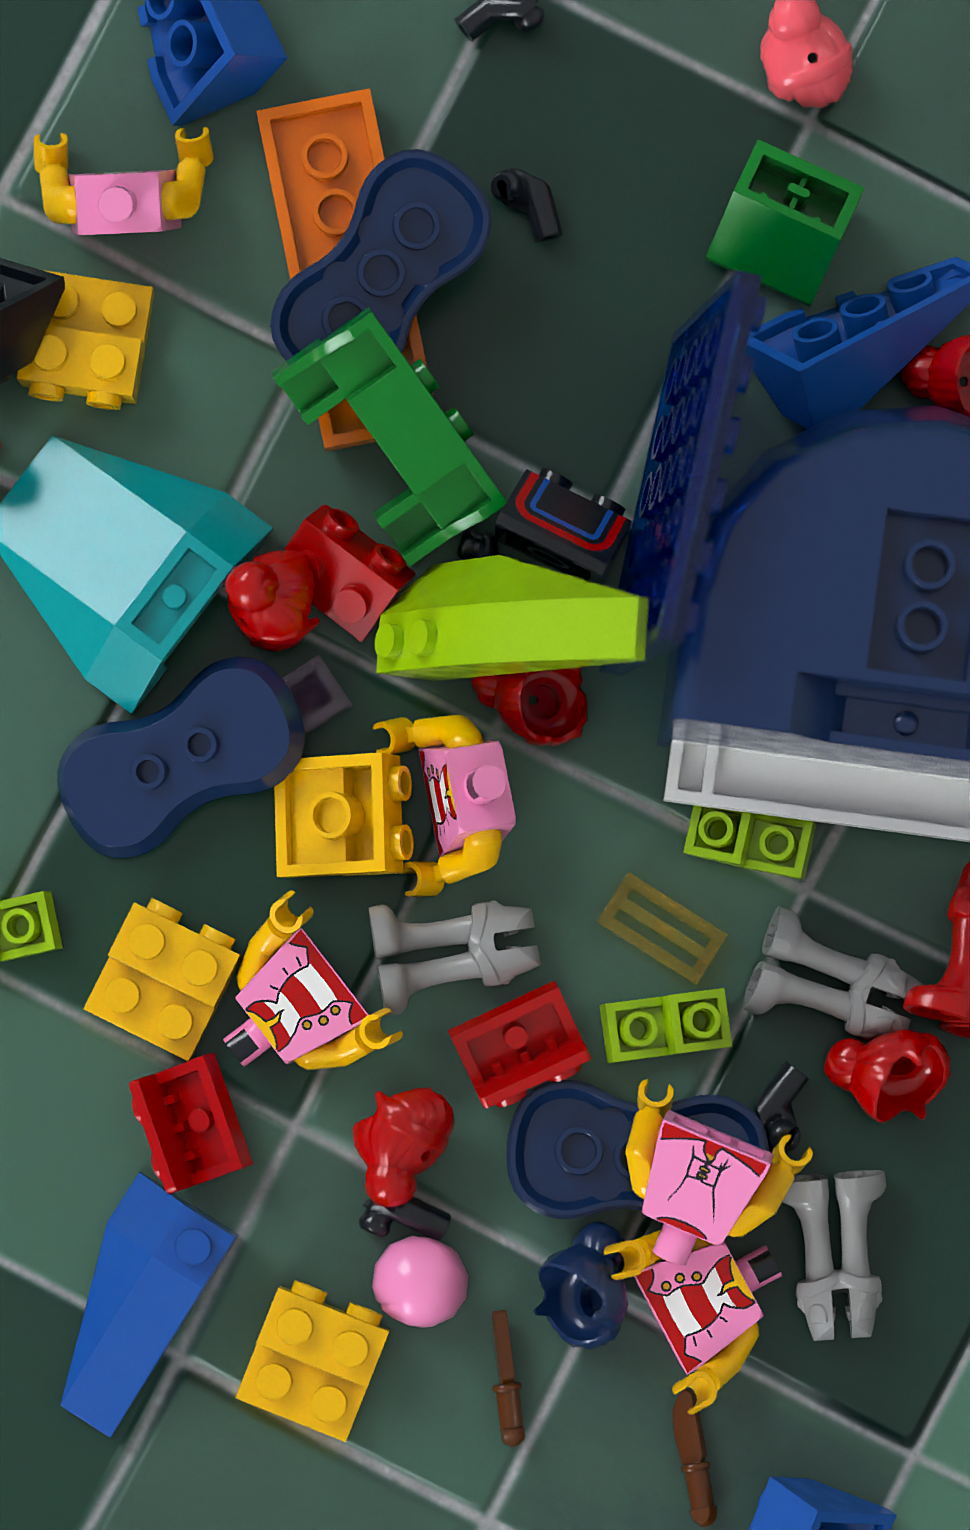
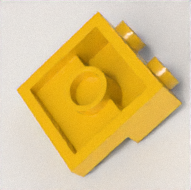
(93, 344)
(343, 817)
(164, 978)
(313, 1360)

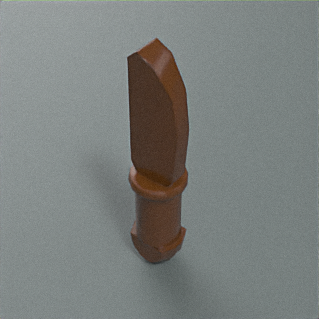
(507, 1390)
(693, 1454)

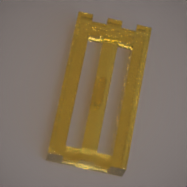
(704, 955)

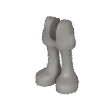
(476, 931)
(789, 943)
(810, 1199)

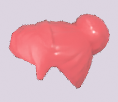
(794, 33)

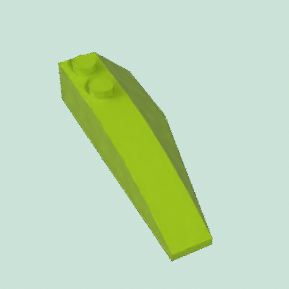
(506, 620)

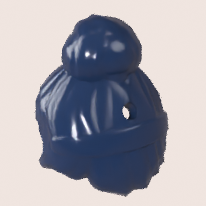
(579, 1289)

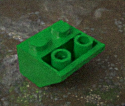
(784, 222)

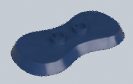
(408, 236)
(219, 738)
(572, 1144)

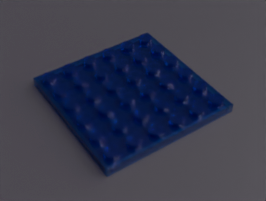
(684, 462)

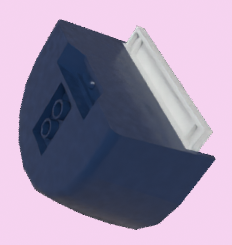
(835, 633)

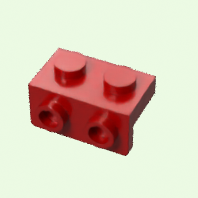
(349, 569)
(520, 1046)
(189, 1123)

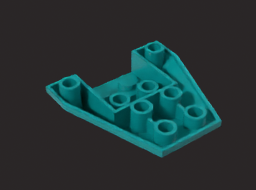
(120, 559)

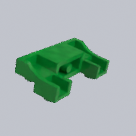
(397, 407)

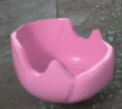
(420, 1281)

